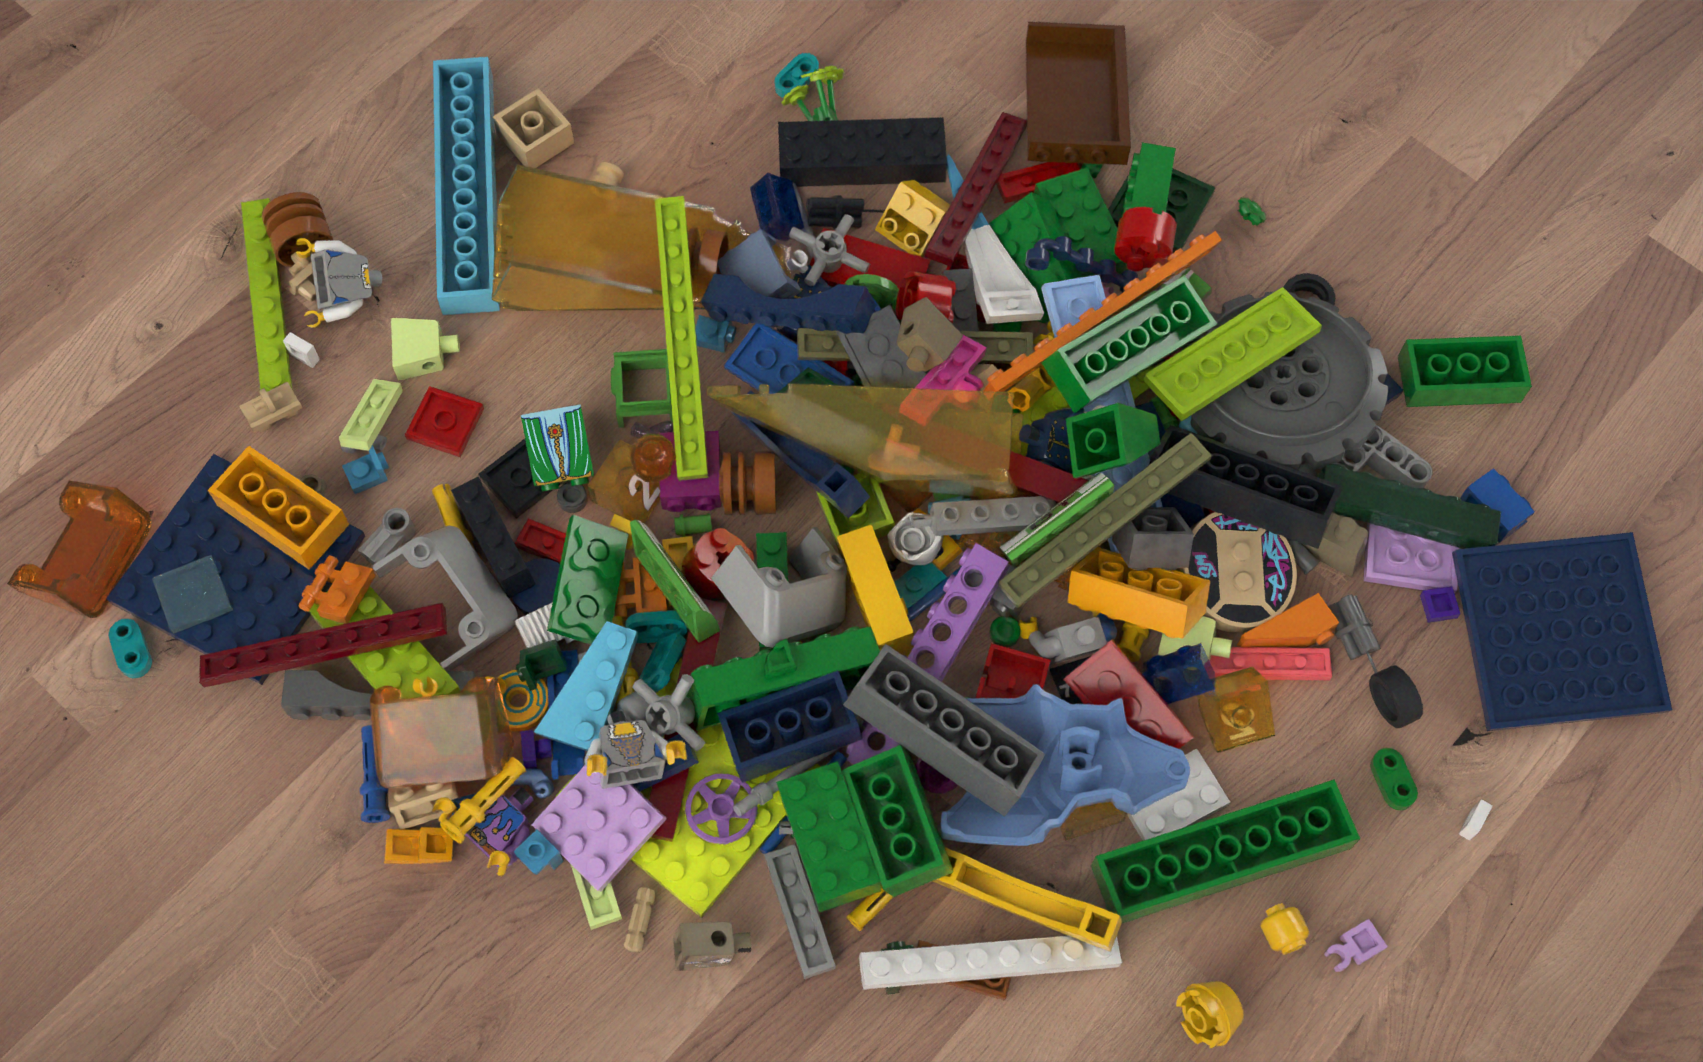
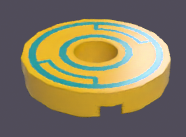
(533, 710)

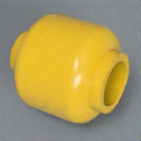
(1284, 929)

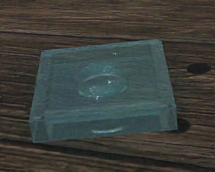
(192, 594)

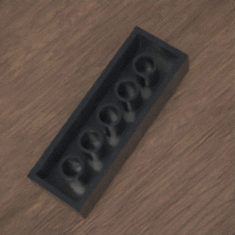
(862, 151)
(1256, 490)

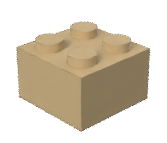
(533, 129)

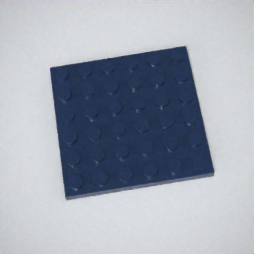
(257, 575)
(1561, 631)

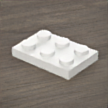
(1186, 807)

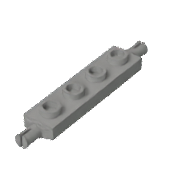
(983, 515)

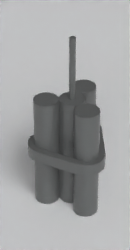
(1354, 628)

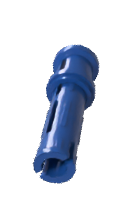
(373, 793)

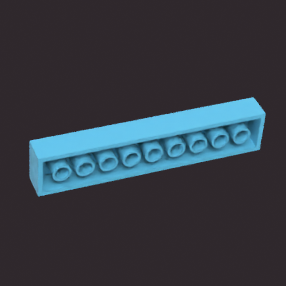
(464, 185)

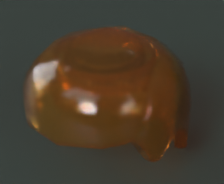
(652, 457)

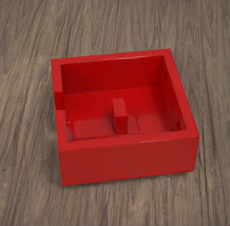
(1011, 673)

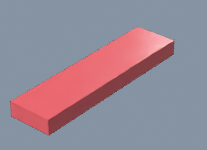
(1277, 662)

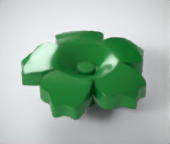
(1251, 211)

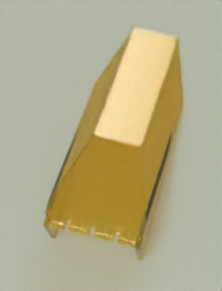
(587, 245)
(896, 435)

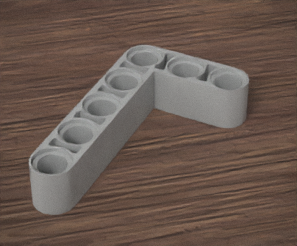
(1375, 457)

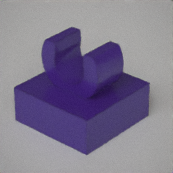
(1440, 604)
(534, 749)

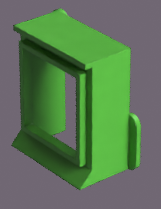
(639, 361)

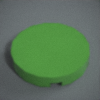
(880, 288)

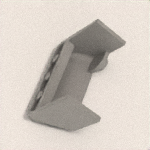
(492, 610)
(785, 610)

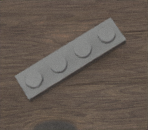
(799, 911)

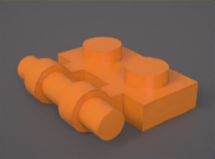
(647, 593)
(344, 594)

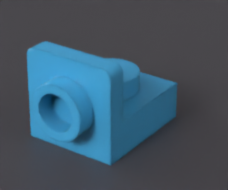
(714, 334)
(366, 471)
(537, 853)

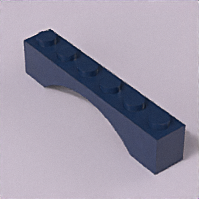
(837, 309)
(817, 470)

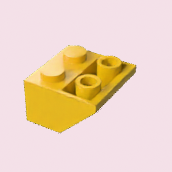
(912, 217)

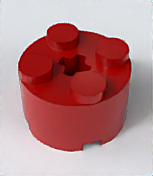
(1144, 238)
(921, 285)
(707, 557)

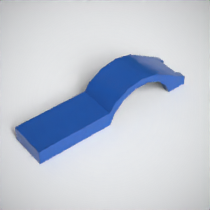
(566, 759)

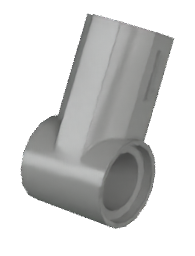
(385, 539)

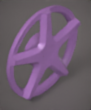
(719, 809)

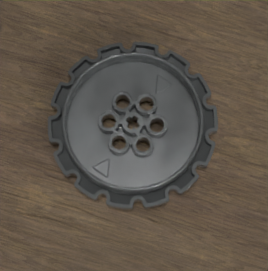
(1341, 391)

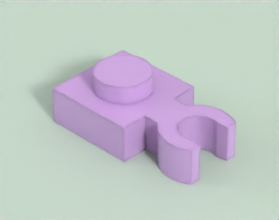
(1359, 943)

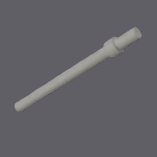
(764, 791)

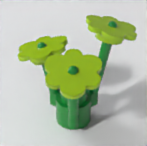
(828, 76)

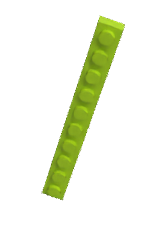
(681, 339)

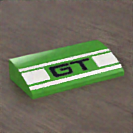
(1057, 519)
(672, 582)

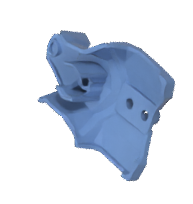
(1087, 762)

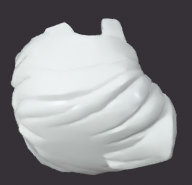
(915, 544)

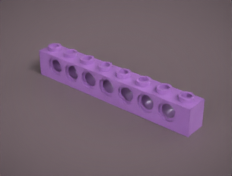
(961, 625)

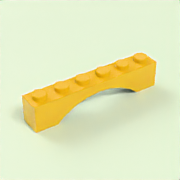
(1032, 902)

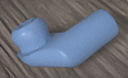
(537, 781)

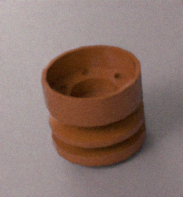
(293, 218)
(706, 253)
(748, 483)

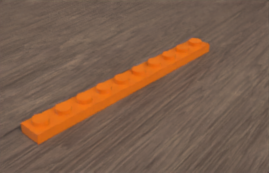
(1112, 305)

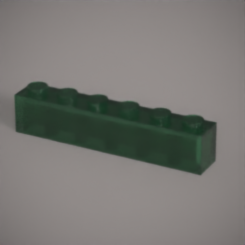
(1413, 509)

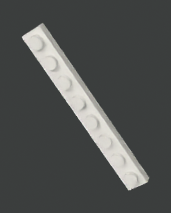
(983, 961)

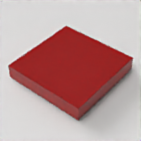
(444, 421)

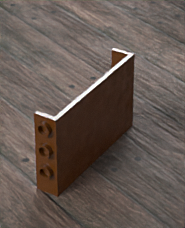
(1077, 93)

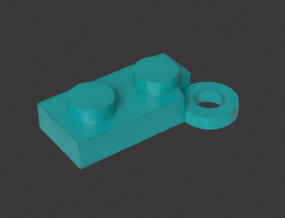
(662, 660)

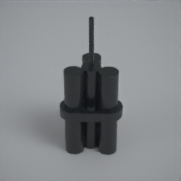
(830, 211)

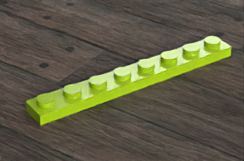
(265, 299)

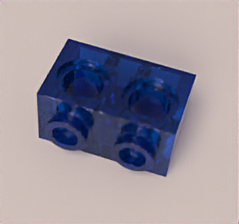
(776, 206)
(1181, 681)

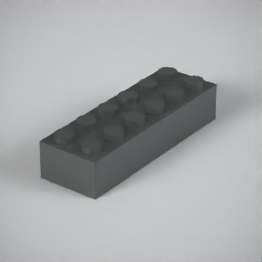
(945, 730)

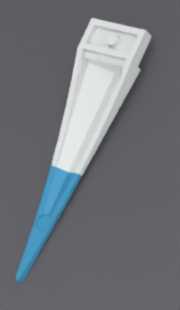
(997, 280)

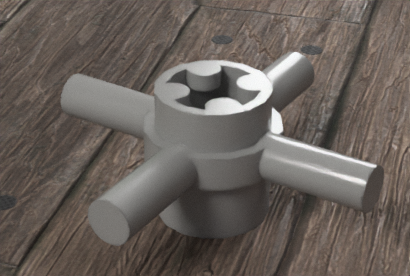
(832, 242)
(671, 712)

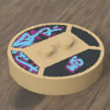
(1247, 570)

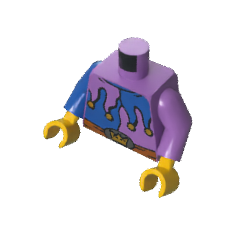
(500, 831)

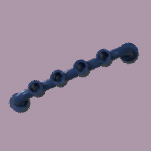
(1038, 259)

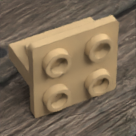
(415, 803)

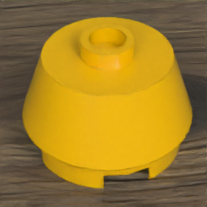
(1210, 1012)

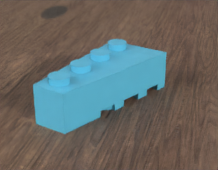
(590, 690)

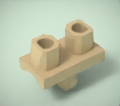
(303, 282)
(271, 407)

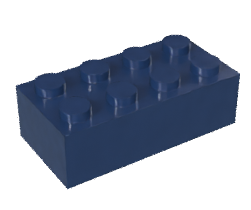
(789, 726)

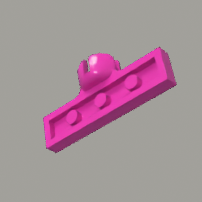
(955, 371)

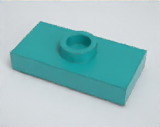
(918, 582)

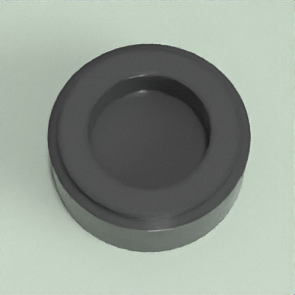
(572, 498)

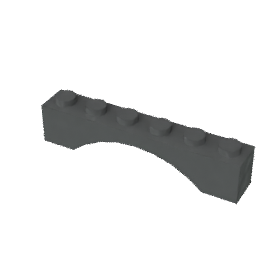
(312, 694)

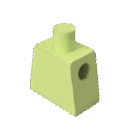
(419, 347)
(1203, 633)

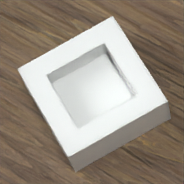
(301, 350)
(1475, 820)

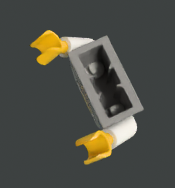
(339, 279)
(630, 752)

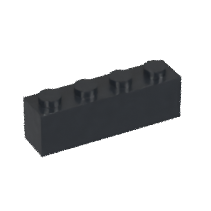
(493, 537)

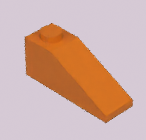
(1295, 628)

